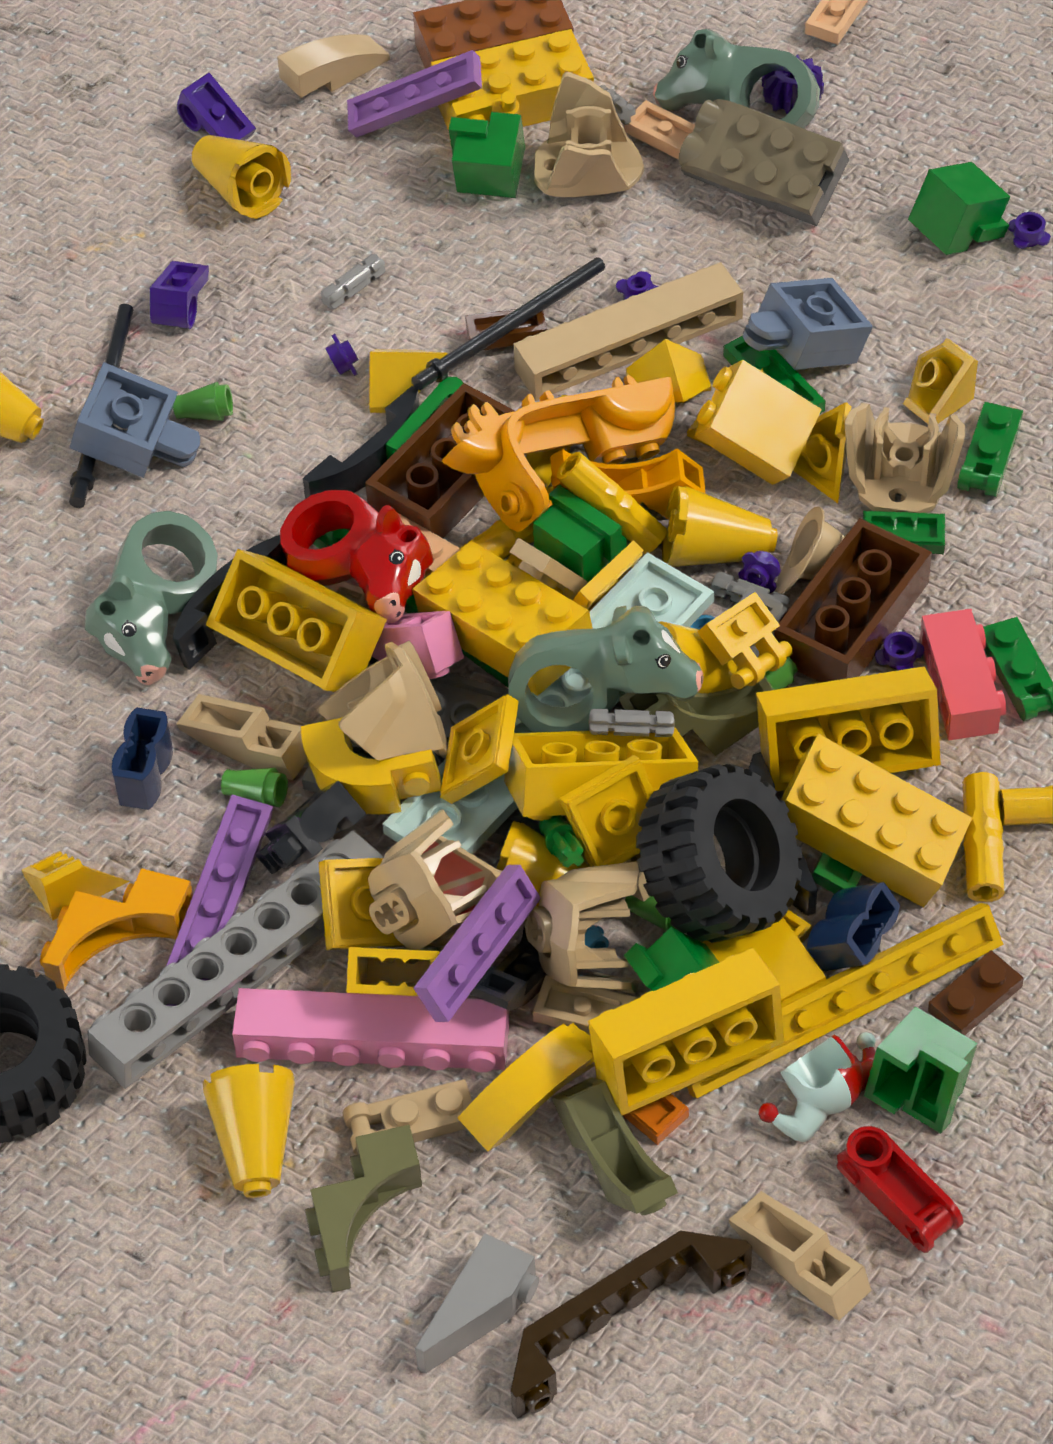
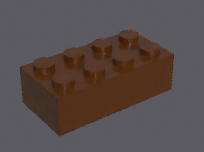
(418, 481)
(854, 603)

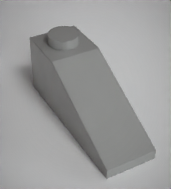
(480, 1300)

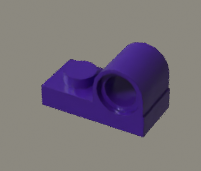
(210, 107)
(176, 294)

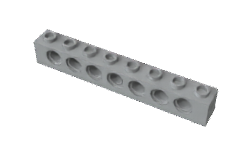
(200, 1002)

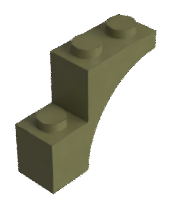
(715, 717)
(616, 1156)
(381, 1171)

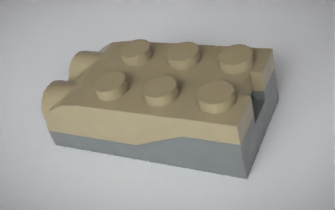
(763, 159)

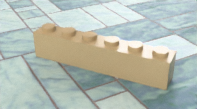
(628, 330)

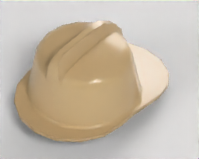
(810, 549)

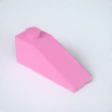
(431, 636)

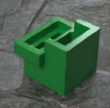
(487, 154)
(959, 206)
(577, 534)
(669, 959)
(921, 1068)

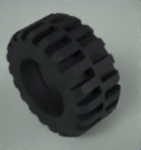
(683, 861)
(54, 1068)

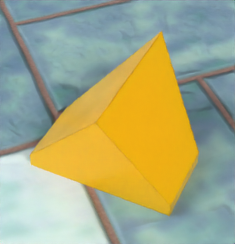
(673, 361)
(393, 372)
(942, 381)
(826, 452)
(59, 877)

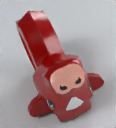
(376, 552)

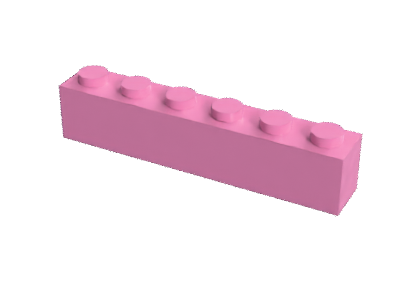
(367, 1030)

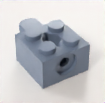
(809, 324)
(145, 413)

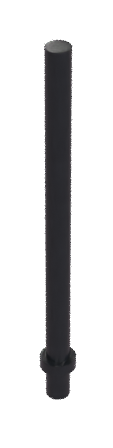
(438, 369)
(82, 479)

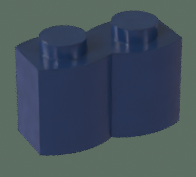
(142, 758)
(853, 926)

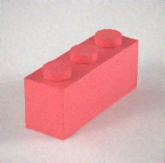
(962, 674)

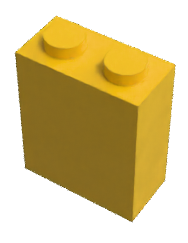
(756, 421)
(386, 970)

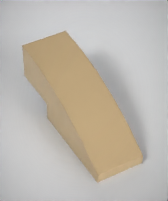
(329, 62)
(245, 734)
(802, 1255)

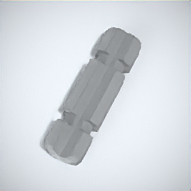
(623, 108)
(353, 281)
(724, 586)
(631, 723)

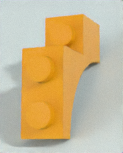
(646, 480)
(93, 923)

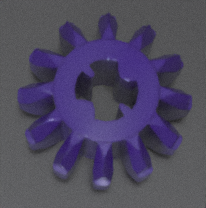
(782, 89)

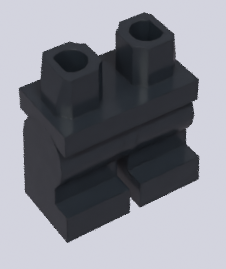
(309, 826)

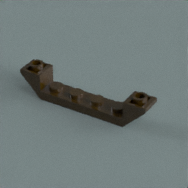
(714, 1259)

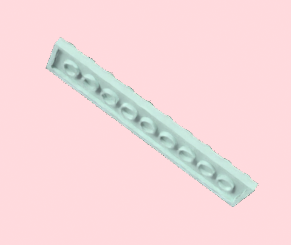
(477, 816)

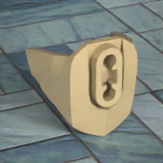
(585, 144)
(901, 459)
(390, 707)
(408, 886)
(566, 912)

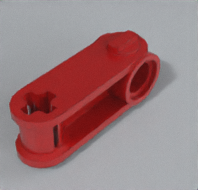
(898, 1187)

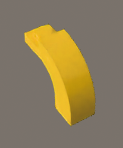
(371, 782)
(528, 1085)

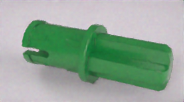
(561, 840)

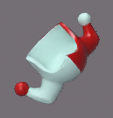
(823, 1084)

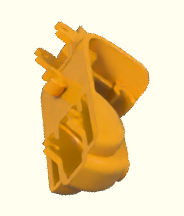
(608, 422)

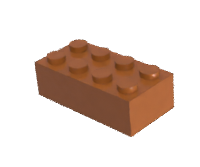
(484, 24)

